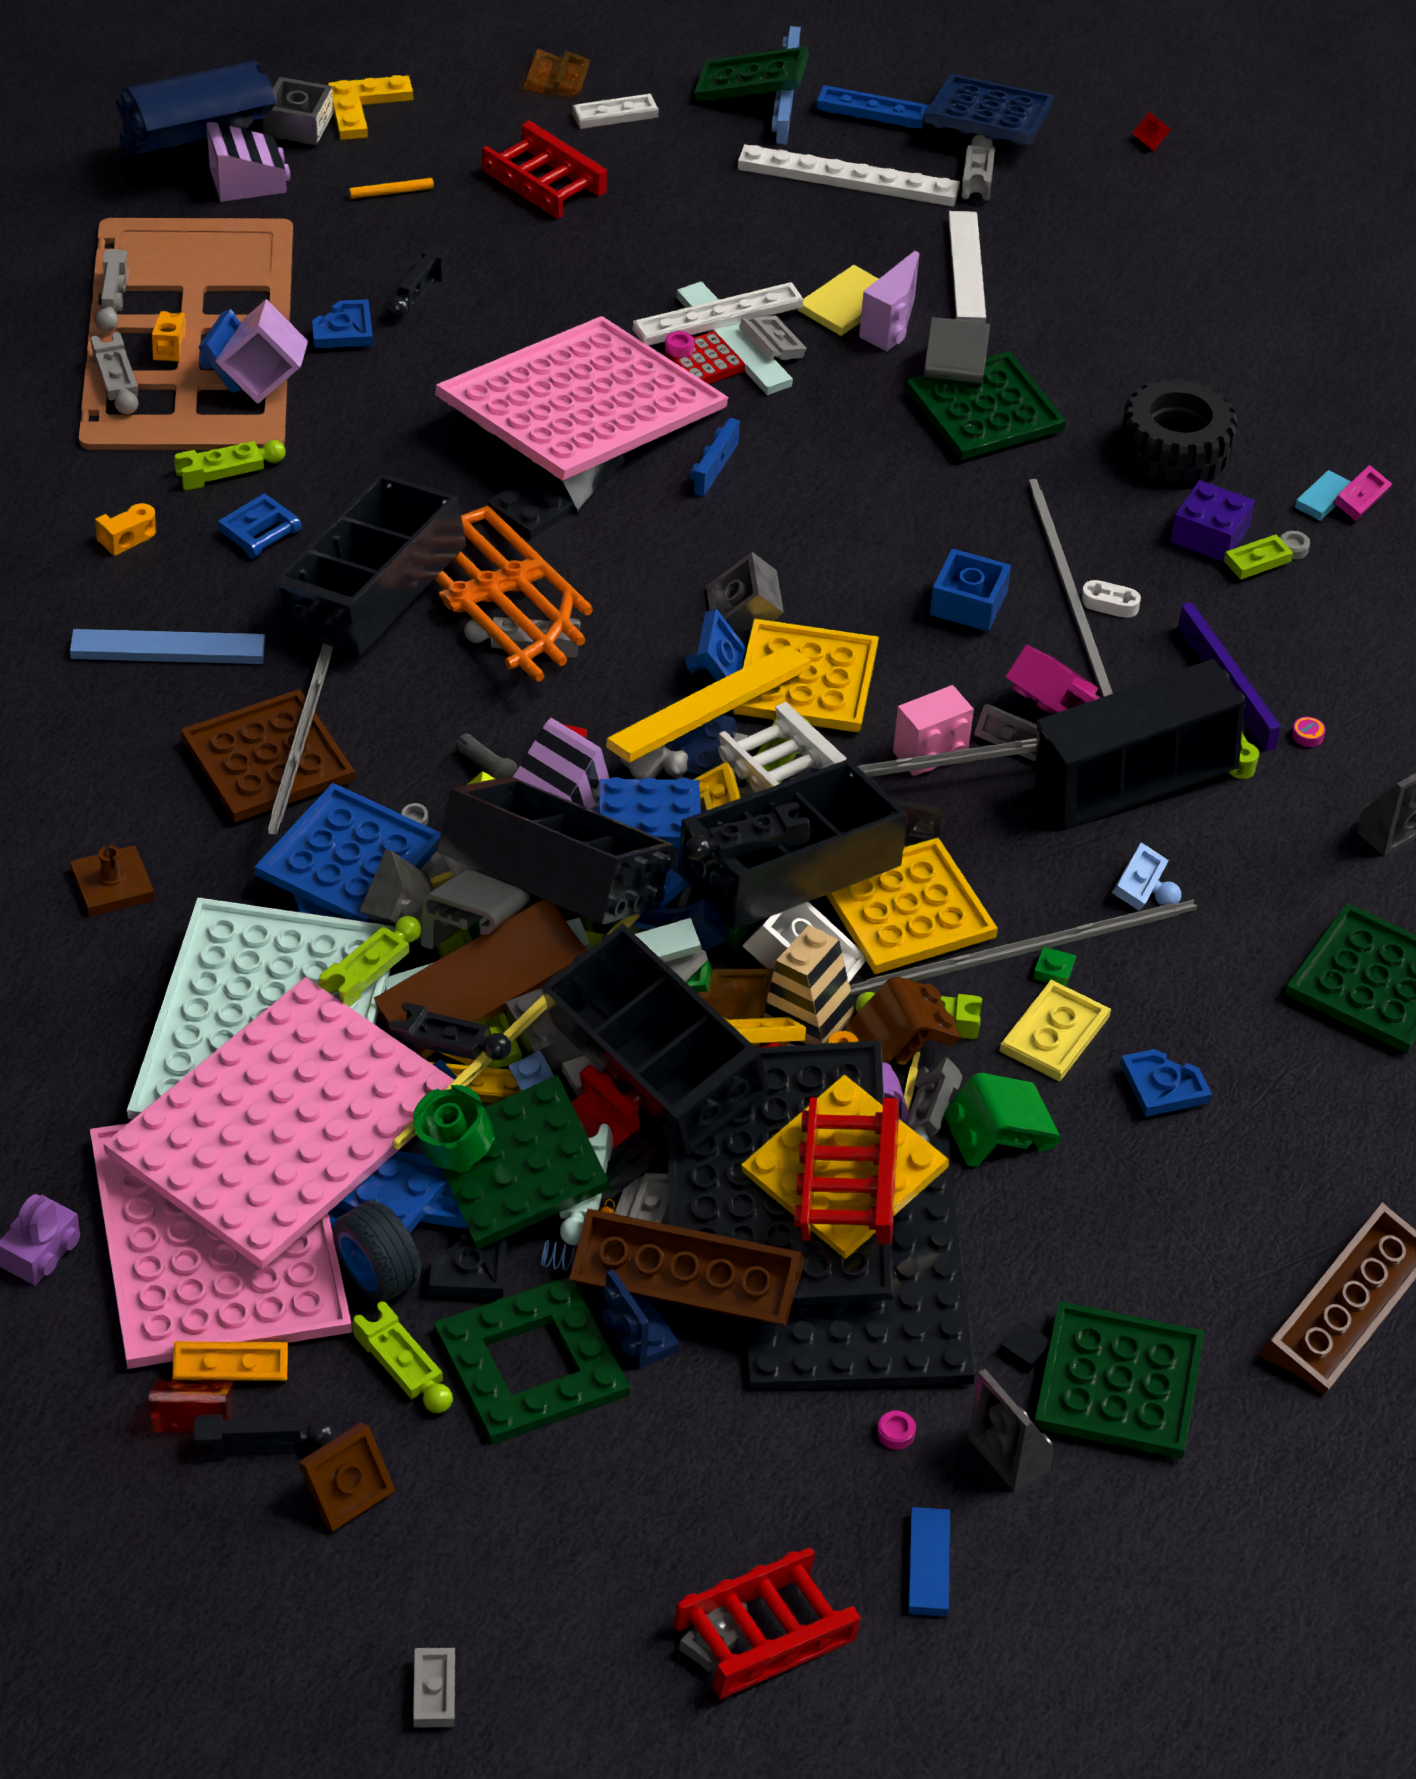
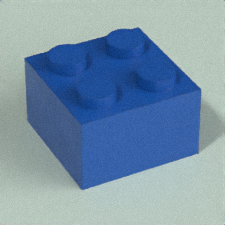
(970, 590)

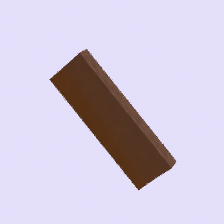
(488, 970)
(688, 1267)
(1347, 1301)

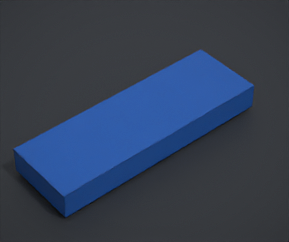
(929, 1562)

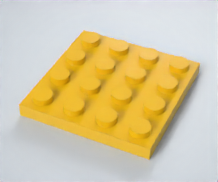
(832, 689)
(913, 910)
(777, 1164)

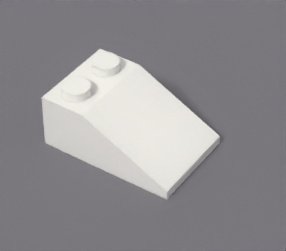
(780, 931)

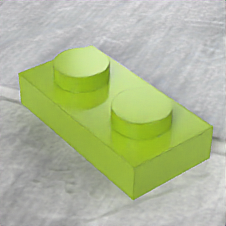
(1258, 556)

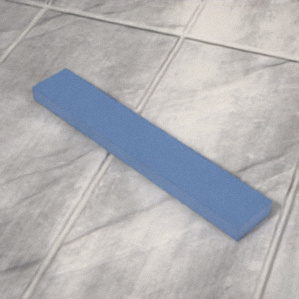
(167, 646)

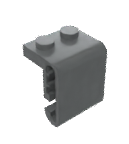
(957, 350)
(466, 901)

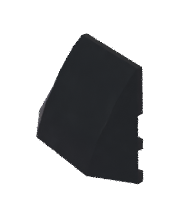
(576, 488)

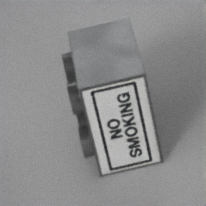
(300, 111)

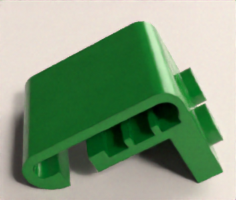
(998, 1112)

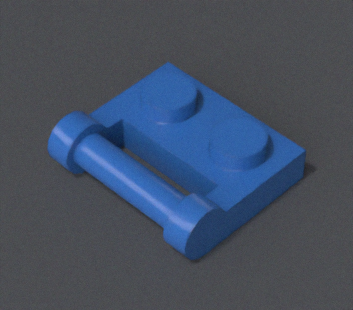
(253, 519)

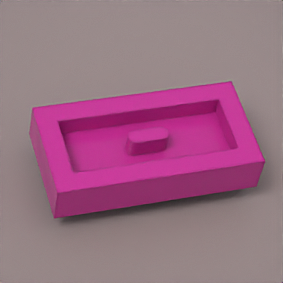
(1362, 493)

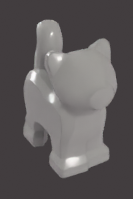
(653, 762)

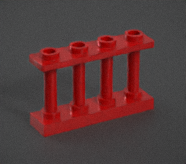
(548, 151)
(880, 1186)
(767, 1656)

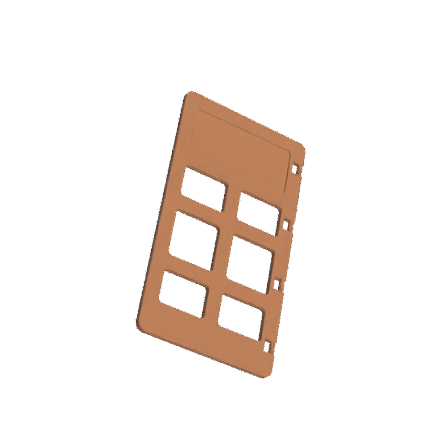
(191, 259)

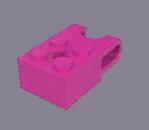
(1049, 682)

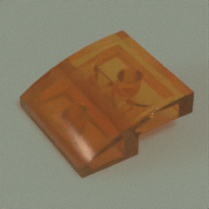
(557, 75)
(739, 992)

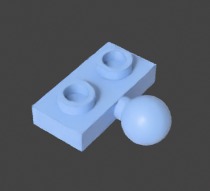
(1142, 877)

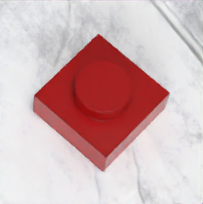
(1151, 131)

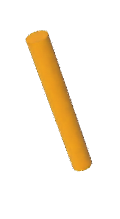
(391, 188)

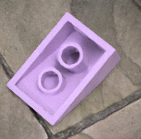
(889, 304)

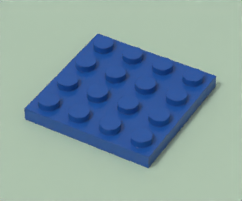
(338, 848)

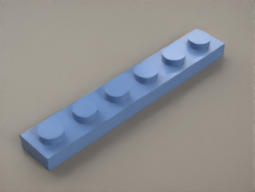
(784, 98)

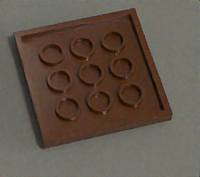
(249, 749)

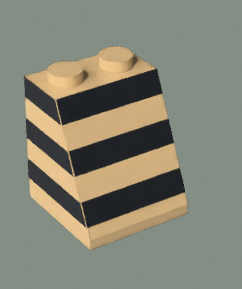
(812, 986)

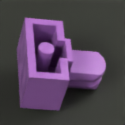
(38, 1238)

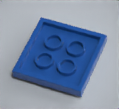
(650, 804)

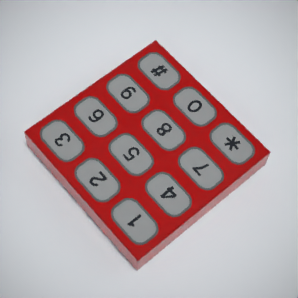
(711, 359)

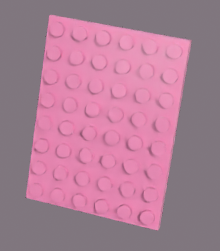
(581, 397)
(279, 1122)
(192, 1286)

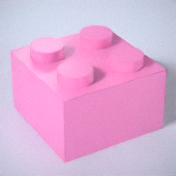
(933, 725)

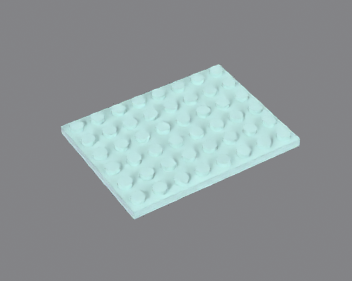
(230, 972)

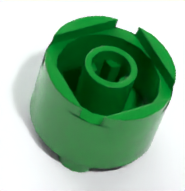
(453, 1127)

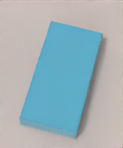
(1319, 498)

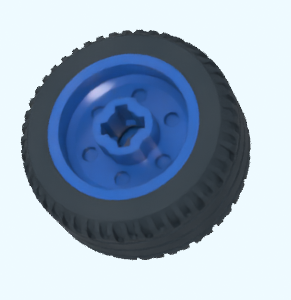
(377, 1250)

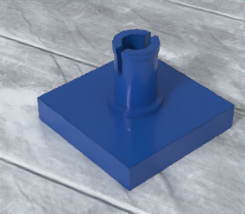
(214, 344)
(718, 648)

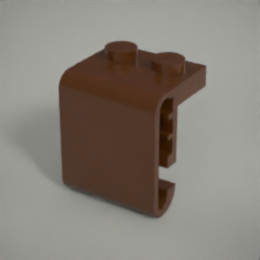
(904, 1019)

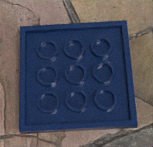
(989, 109)

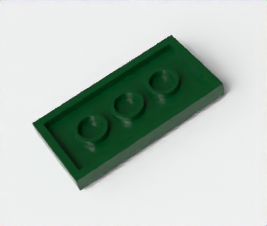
(751, 74)

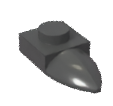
(696, 1648)

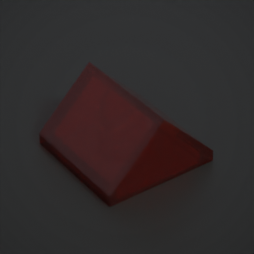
(178, 1402)

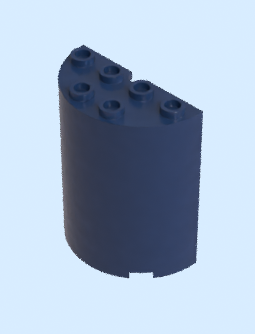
(179, 107)

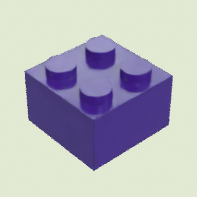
(1212, 520)

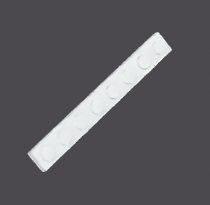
(848, 175)

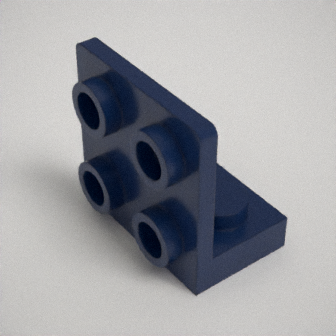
(703, 743)
(637, 1324)

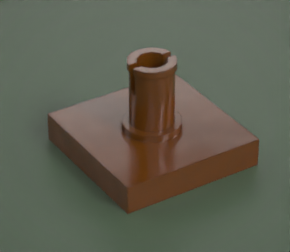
(112, 880)
(346, 1476)

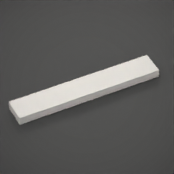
(966, 266)
(719, 313)

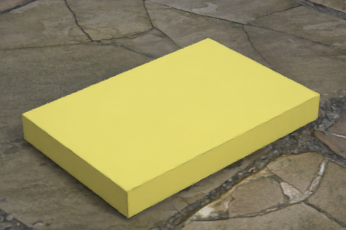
(839, 301)
(1055, 1030)

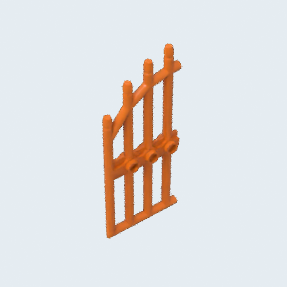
(513, 577)

